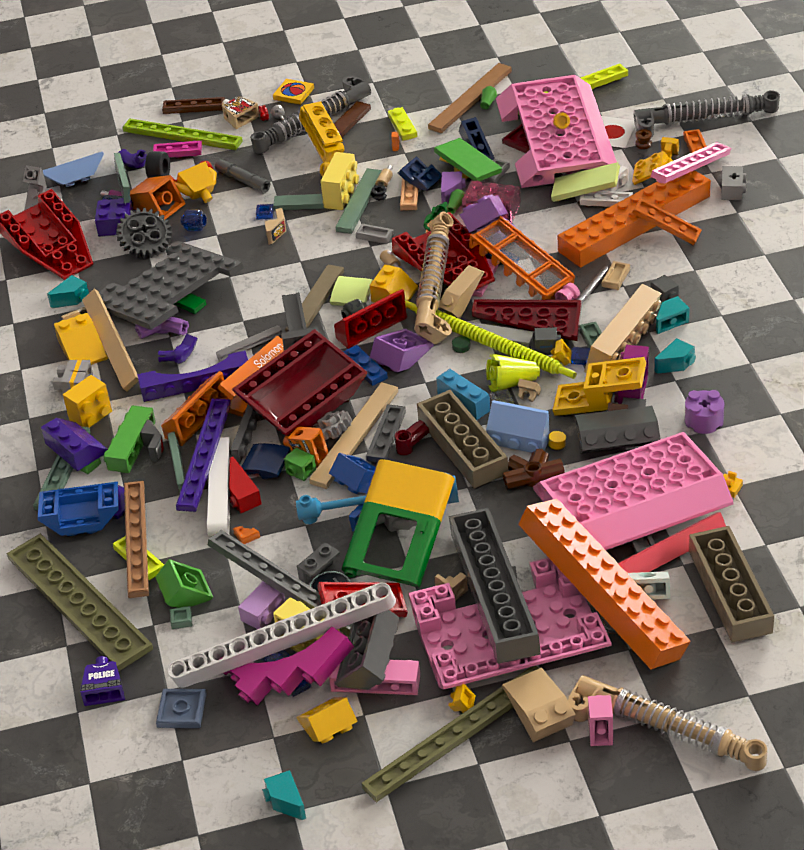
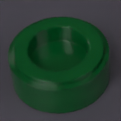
(461, 344)

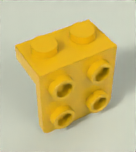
(644, 167)

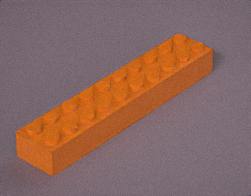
(619, 225)
(604, 583)

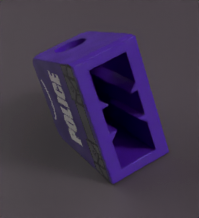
(101, 683)

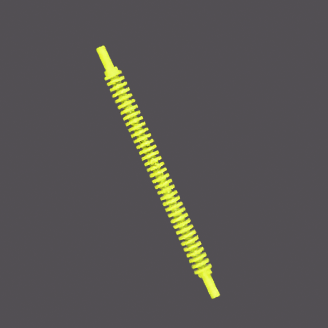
(500, 344)

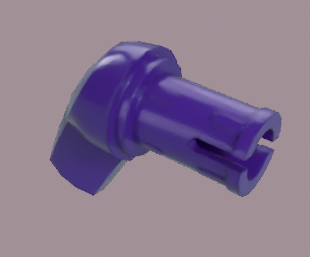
(133, 160)
(181, 352)

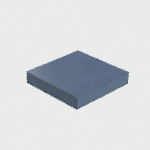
(181, 708)

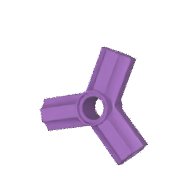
(172, 325)

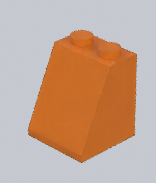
(157, 192)

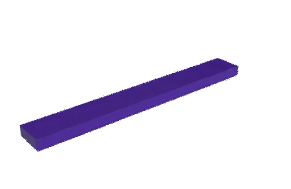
(203, 455)

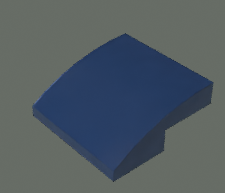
(419, 174)
(265, 459)

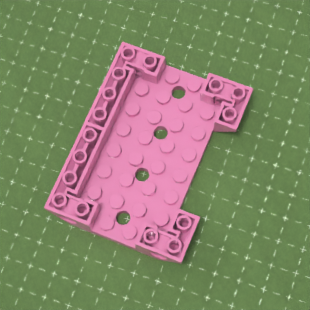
(582, 140)
(678, 489)
(463, 628)

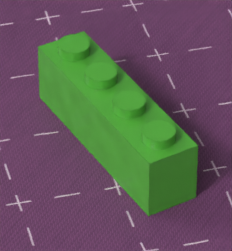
(128, 440)

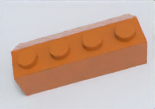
(192, 413)

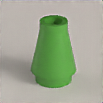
(488, 96)
(455, 201)

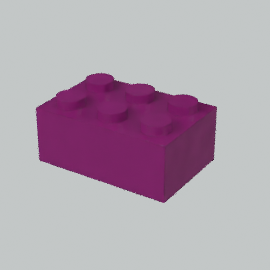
(634, 351)

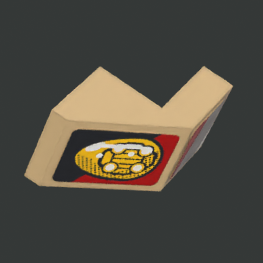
(276, 227)

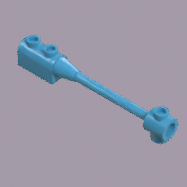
(311, 508)

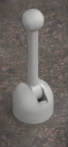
(279, 115)

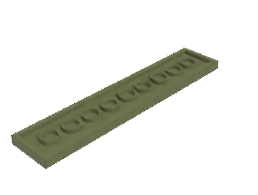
(80, 602)

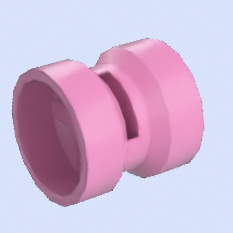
(569, 292)

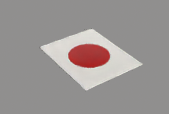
(618, 130)

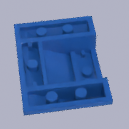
(78, 508)

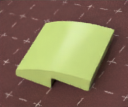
(350, 288)

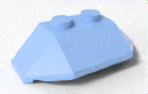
(74, 170)

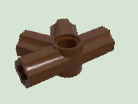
(533, 471)

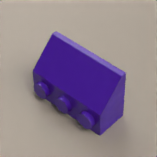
(72, 443)

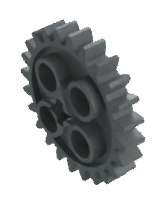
(144, 233)

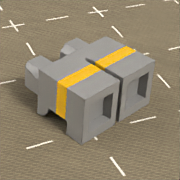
(71, 374)

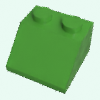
(182, 585)

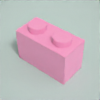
(600, 720)

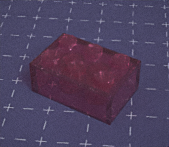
(507, 193)

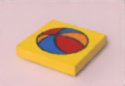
(293, 91)

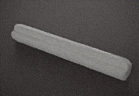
(250, 342)

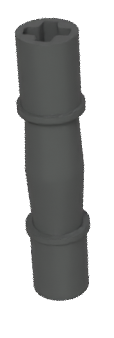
(242, 175)

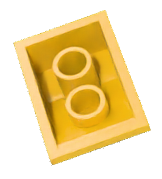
(80, 339)

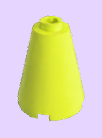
(506, 371)

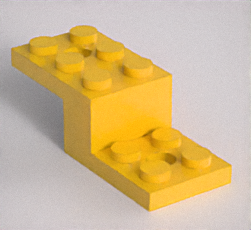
(599, 385)

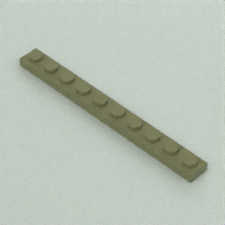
(439, 743)

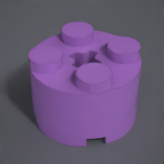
(704, 411)

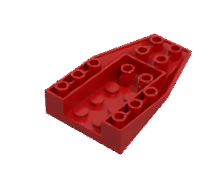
(48, 235)
(458, 257)

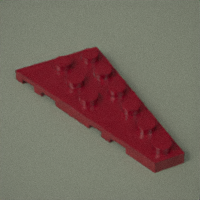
(532, 314)

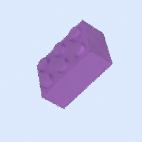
(482, 213)

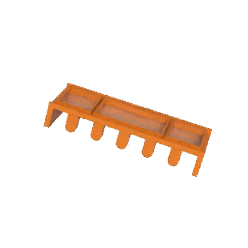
(522, 258)

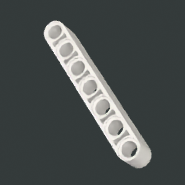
(218, 489)

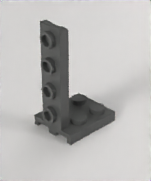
(295, 320)

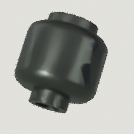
(352, 307)

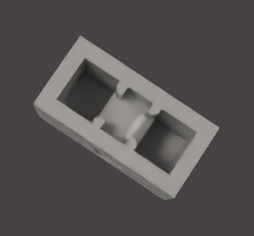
(733, 183)

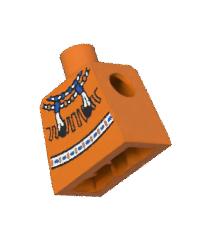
(309, 440)

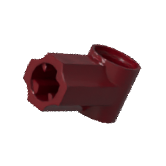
(408, 438)

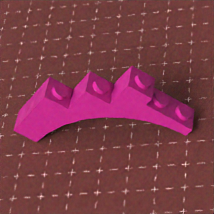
(284, 675)

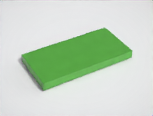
(468, 159)

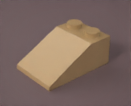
(539, 704)

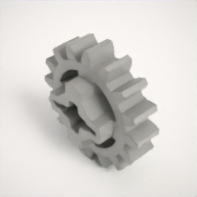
(334, 424)

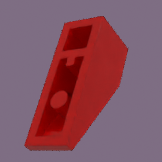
(242, 489)

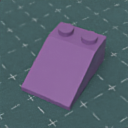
(399, 349)

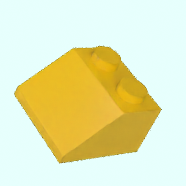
(390, 280)
(328, 719)

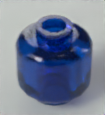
(193, 220)

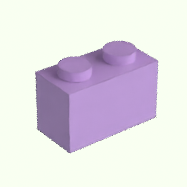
(259, 606)

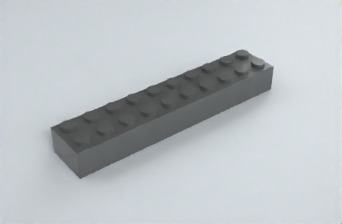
(494, 586)

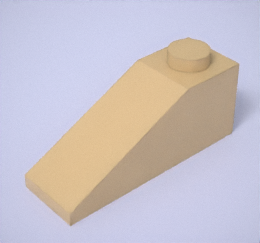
(460, 292)

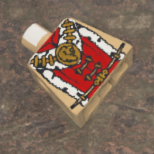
(239, 111)

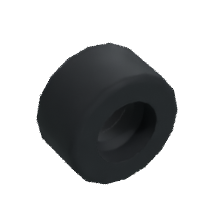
(157, 164)

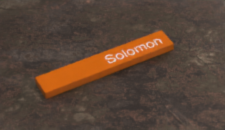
(257, 361)

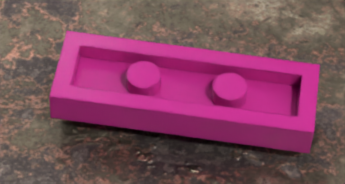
(180, 149)

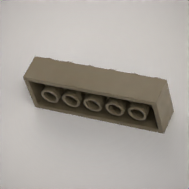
(462, 439)
(731, 584)

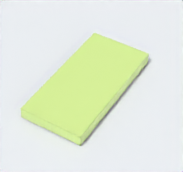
(585, 182)

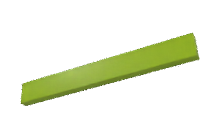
(182, 134)

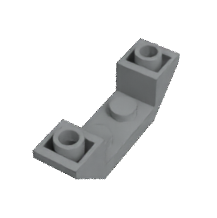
(37, 185)

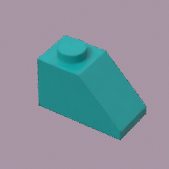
(68, 293)
(671, 315)
(675, 357)
(284, 795)

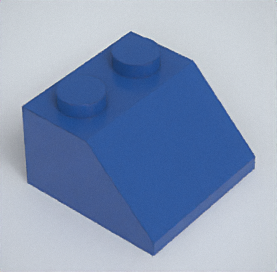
(352, 472)

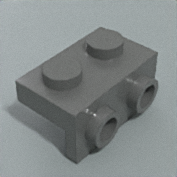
(316, 562)

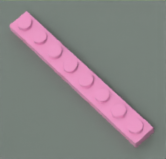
(690, 162)

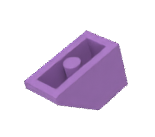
(451, 182)

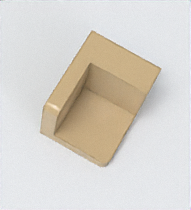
(458, 583)

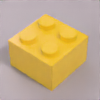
(87, 402)

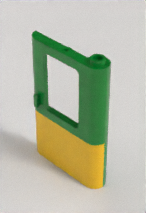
(406, 494)

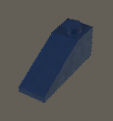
(472, 134)

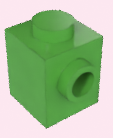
(299, 464)

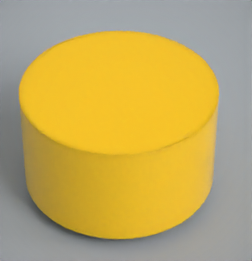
(557, 440)

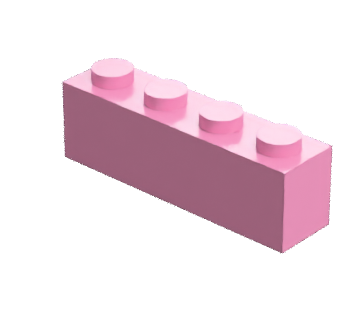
(401, 678)

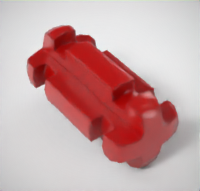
(263, 113)

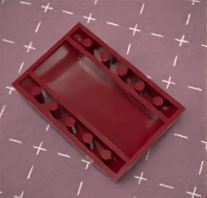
(302, 383)

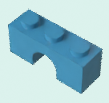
(471, 396)

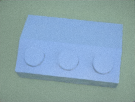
(518, 426)

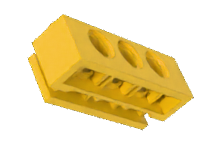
(321, 130)

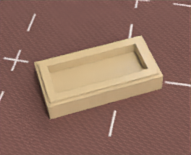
(616, 275)

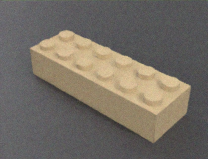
(626, 326)

